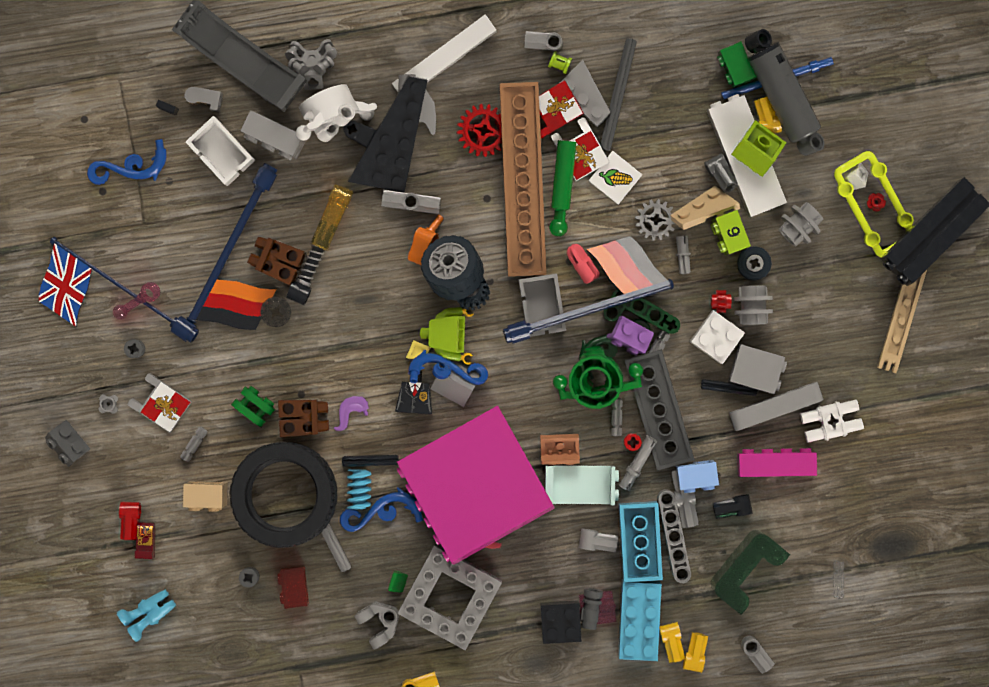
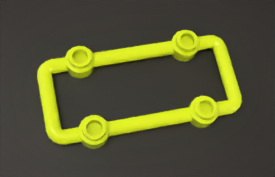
(846, 189)

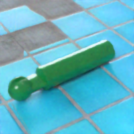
(562, 186)

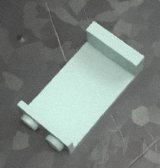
(581, 484)

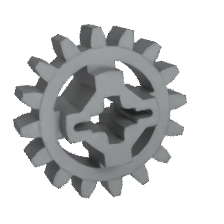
(654, 228)

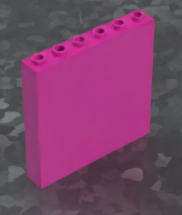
(474, 485)

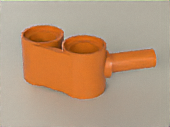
(422, 239)

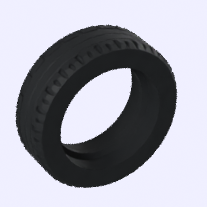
(243, 506)

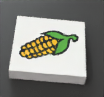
(615, 178)

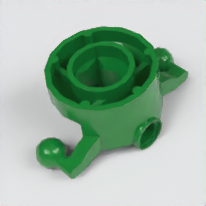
(582, 387)

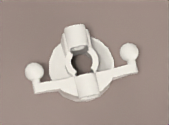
(330, 110)

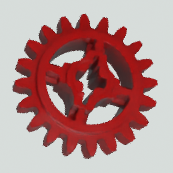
(466, 126)

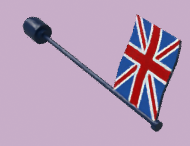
(69, 281)

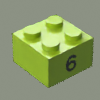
(730, 233)

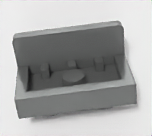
(66, 443)

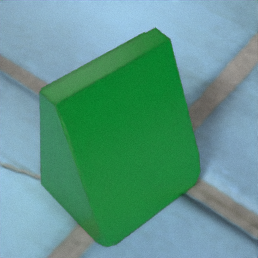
(397, 582)

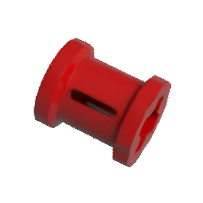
(628, 438)

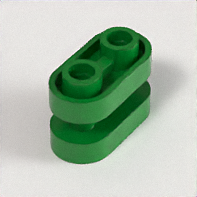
(265, 405)

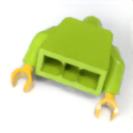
(447, 334)

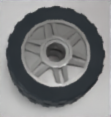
(452, 267)

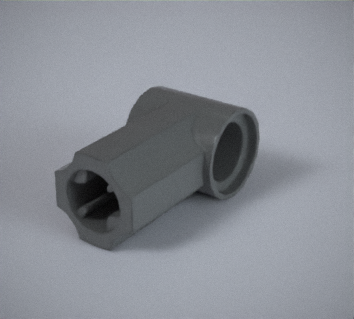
(719, 169)

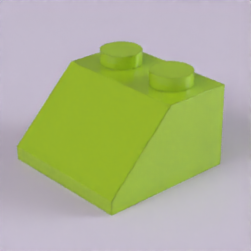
(758, 148)

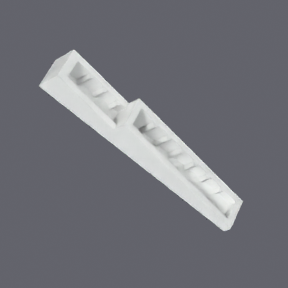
(453, 50)

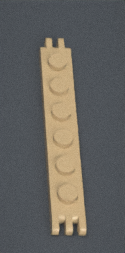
(900, 324)

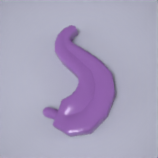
(351, 404)

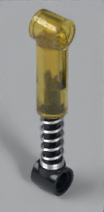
(322, 238)

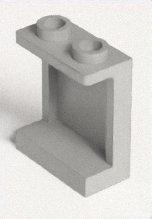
(757, 369)

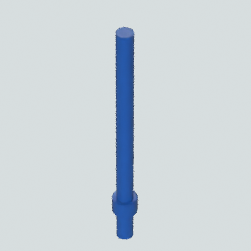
(812, 67)

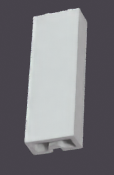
(730, 124)

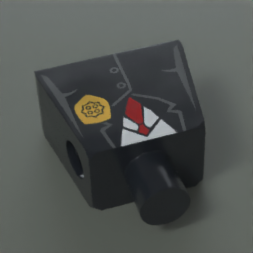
(414, 397)

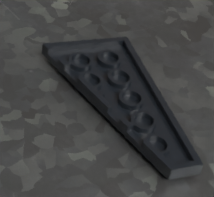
(391, 147)

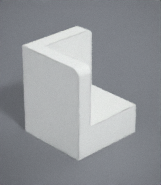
(856, 176)

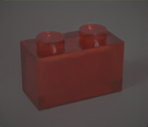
(293, 587)

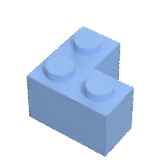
(697, 475)

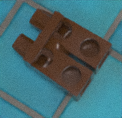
(271, 258)
(307, 414)

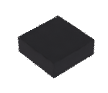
(167, 107)

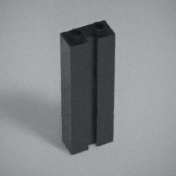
(935, 232)

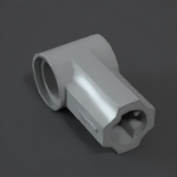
(540, 41)
(593, 540)
(757, 655)

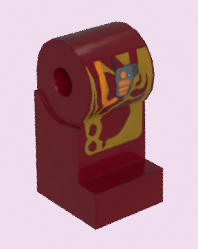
(145, 541)

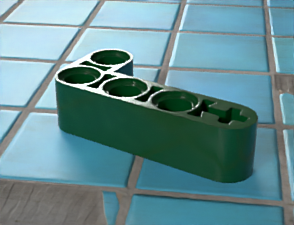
(644, 314)

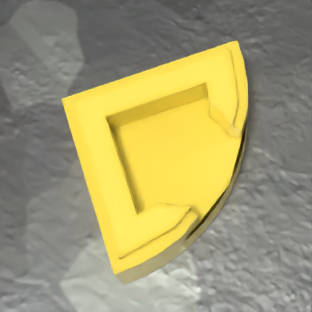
(416, 349)

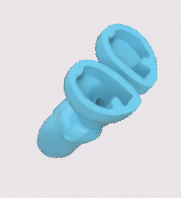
(148, 607)

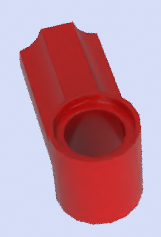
(129, 514)

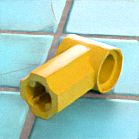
(767, 115)
(671, 638)
(695, 657)
(426, 680)

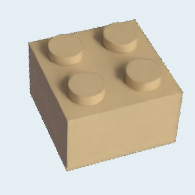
(205, 495)

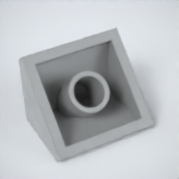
(455, 386)

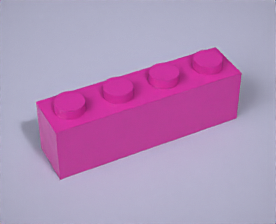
(777, 463)

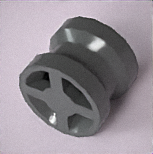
(138, 348)
(252, 574)

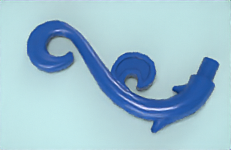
(130, 161)
(448, 365)
(378, 507)

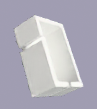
(220, 150)

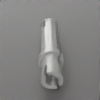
(635, 467)

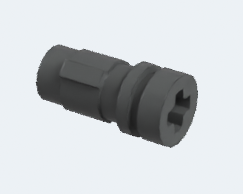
(590, 611)

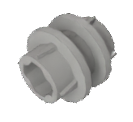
(800, 224)
(753, 305)

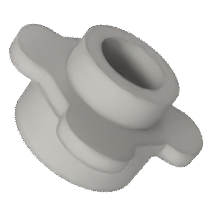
(103, 403)

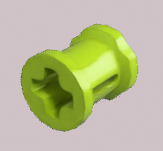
(560, 62)

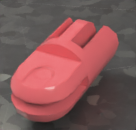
(582, 263)

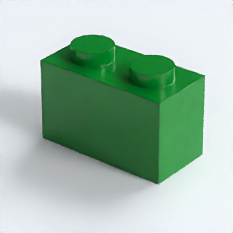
(736, 65)

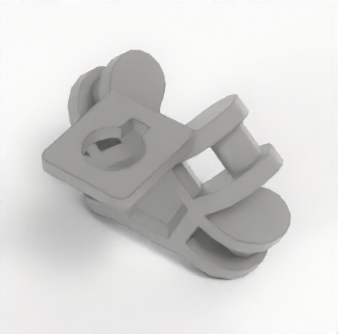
(312, 62)

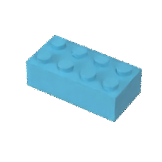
(640, 541)
(639, 620)

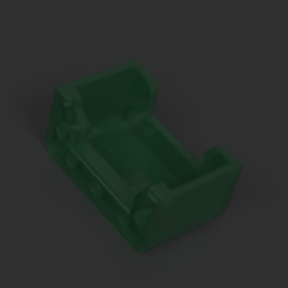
(740, 565)

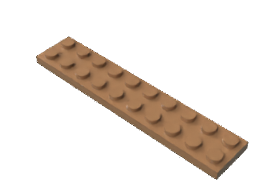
(522, 179)

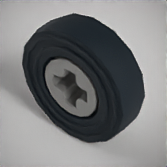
(750, 254)

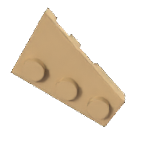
(704, 206)

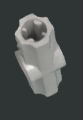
(398, 200)
(686, 504)

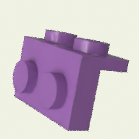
(630, 336)

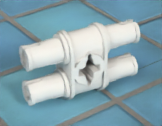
(839, 427)

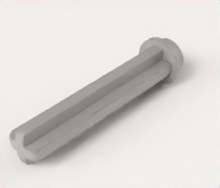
(336, 548)

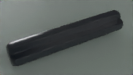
(727, 387)
(370, 460)

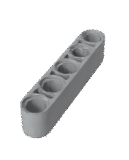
(776, 406)
(679, 544)

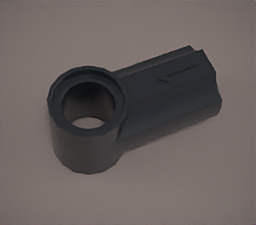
(737, 506)

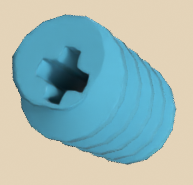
(359, 489)

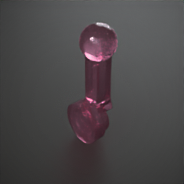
(121, 311)

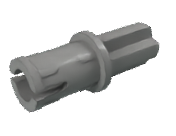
(683, 254)

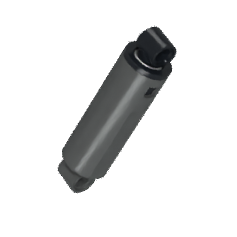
(784, 92)

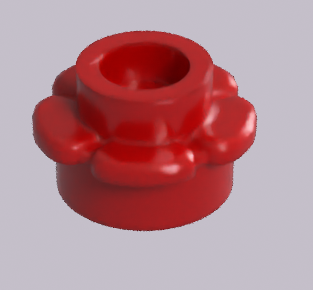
(871, 202)

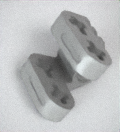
(369, 611)

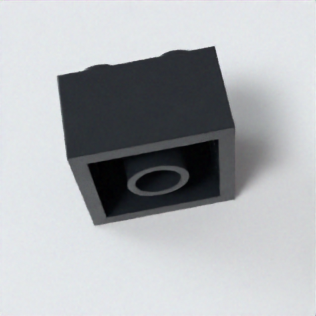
(560, 622)

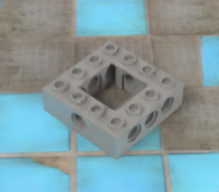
(466, 573)

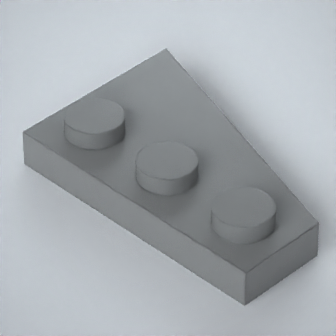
(587, 94)

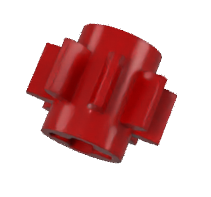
(721, 301)

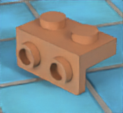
(560, 449)

